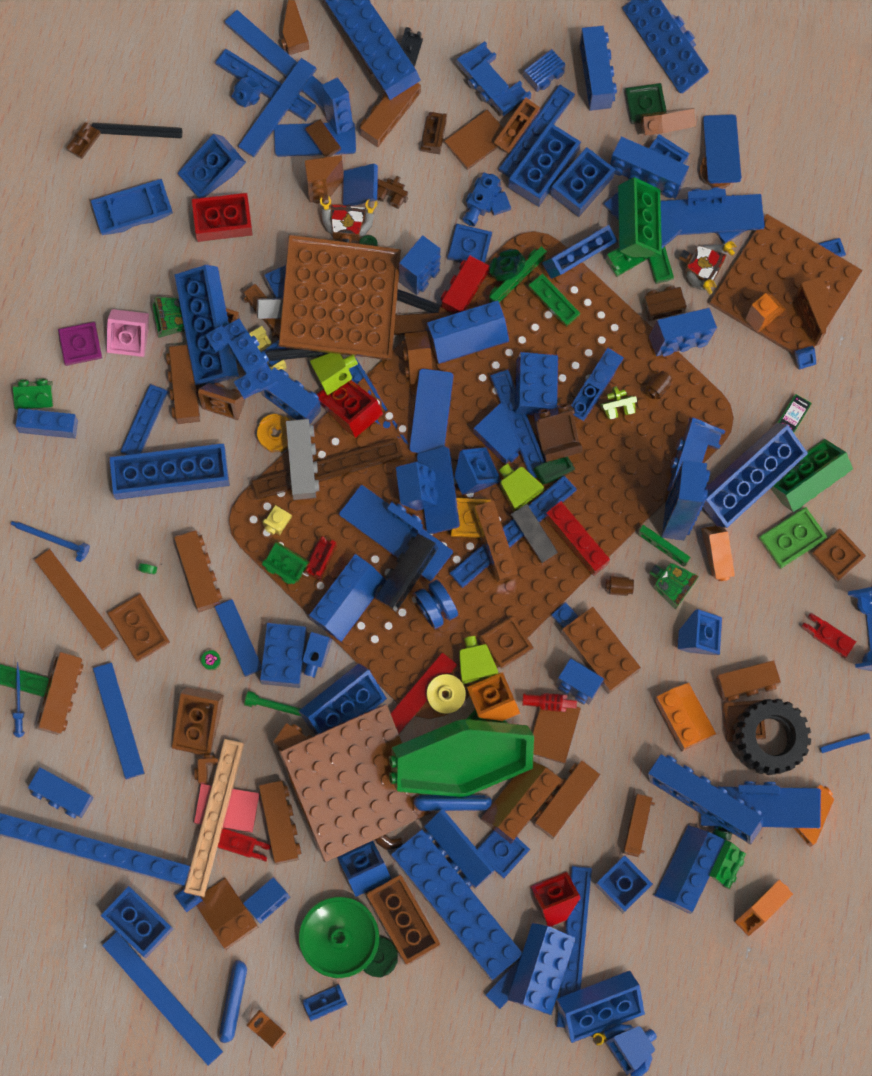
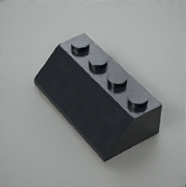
(407, 572)

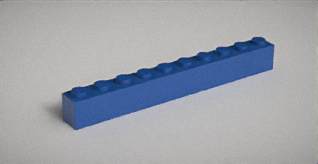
(93, 850)

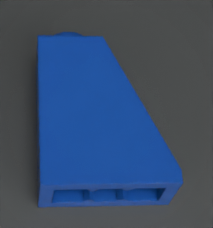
(498, 435)

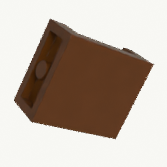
(557, 432)

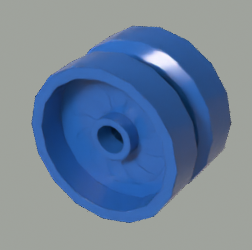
(436, 604)

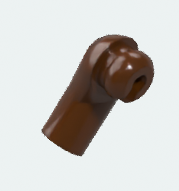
(387, 843)

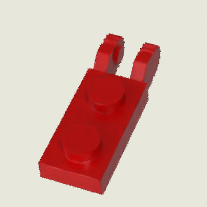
(830, 636)
(241, 844)

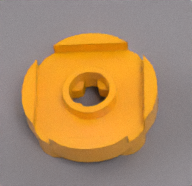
(264, 432)

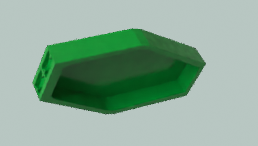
(462, 758)

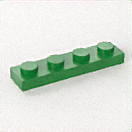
(534, 260)

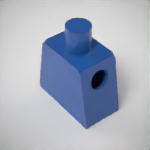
(321, 645)

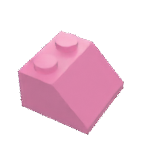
(127, 332)

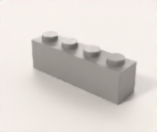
(301, 459)

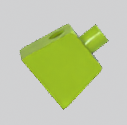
(333, 370)
(519, 486)
(476, 662)

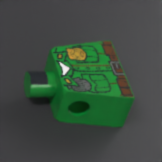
(167, 316)
(673, 583)

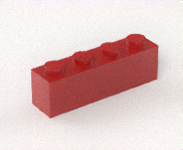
(577, 538)

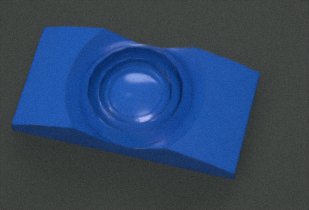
(132, 207)

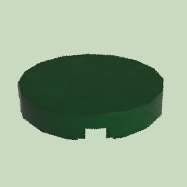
(507, 265)
(384, 961)

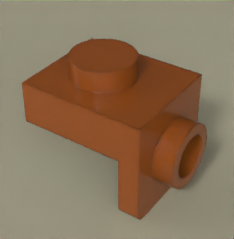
(201, 772)

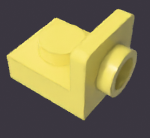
(276, 521)

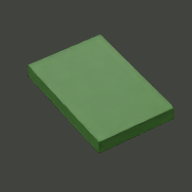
(793, 537)

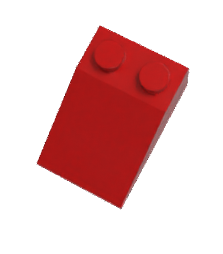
(351, 407)

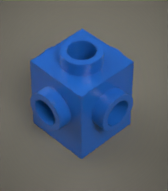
(247, 91)

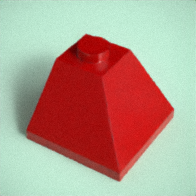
(556, 898)

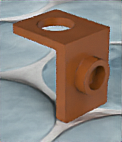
(266, 1029)

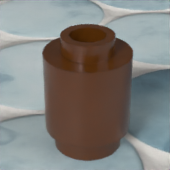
(658, 385)
(620, 585)

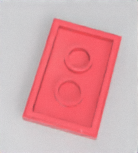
(240, 811)

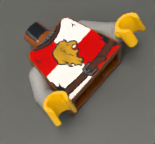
(347, 222)
(705, 264)

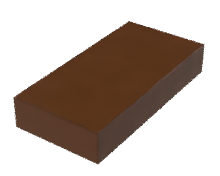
(323, 139)

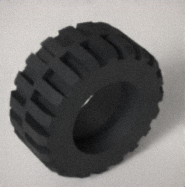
(795, 729)

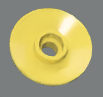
(455, 691)

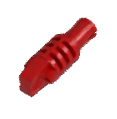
(549, 702)

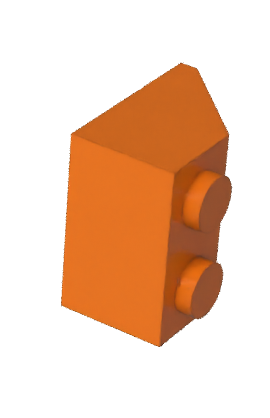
(493, 698)

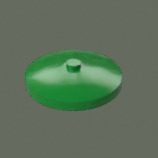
(339, 937)

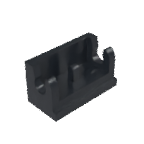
(411, 44)

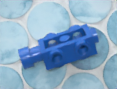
(486, 193)

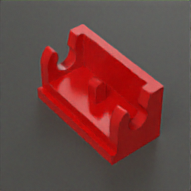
(320, 558)

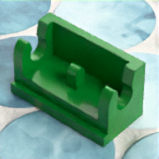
(621, 262)

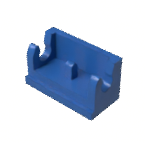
(669, 149)
(266, 900)
(325, 1003)

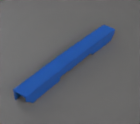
(845, 743)

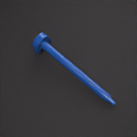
(82, 550)

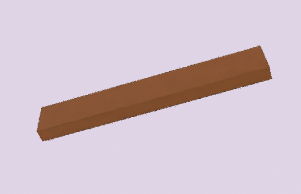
(76, 599)

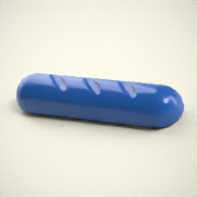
(452, 803)
(233, 1001)

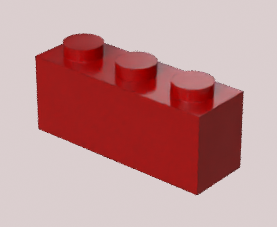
(464, 285)

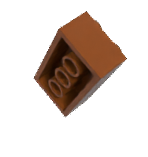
(600, 649)
(403, 920)

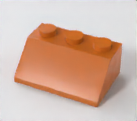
(685, 716)

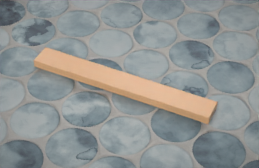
(214, 818)

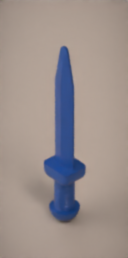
(18, 716)

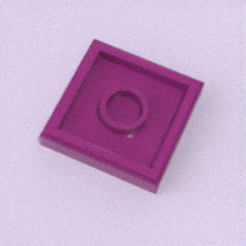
(80, 343)

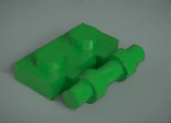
(727, 864)

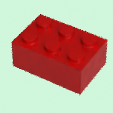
(222, 217)

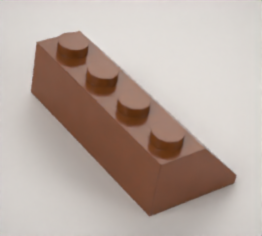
(521, 801)

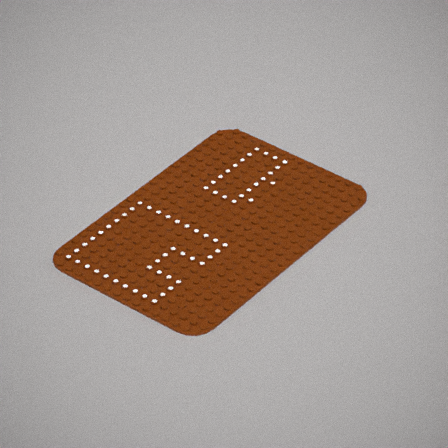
(617, 476)

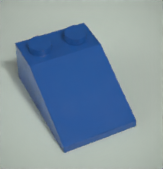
(211, 166)

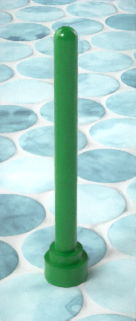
(254, 700)

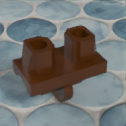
(83, 140)
(393, 189)

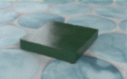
(644, 100)

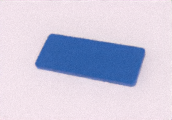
(294, 141)
(722, 149)
(431, 410)
(445, 515)

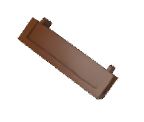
(251, 297)
(638, 825)

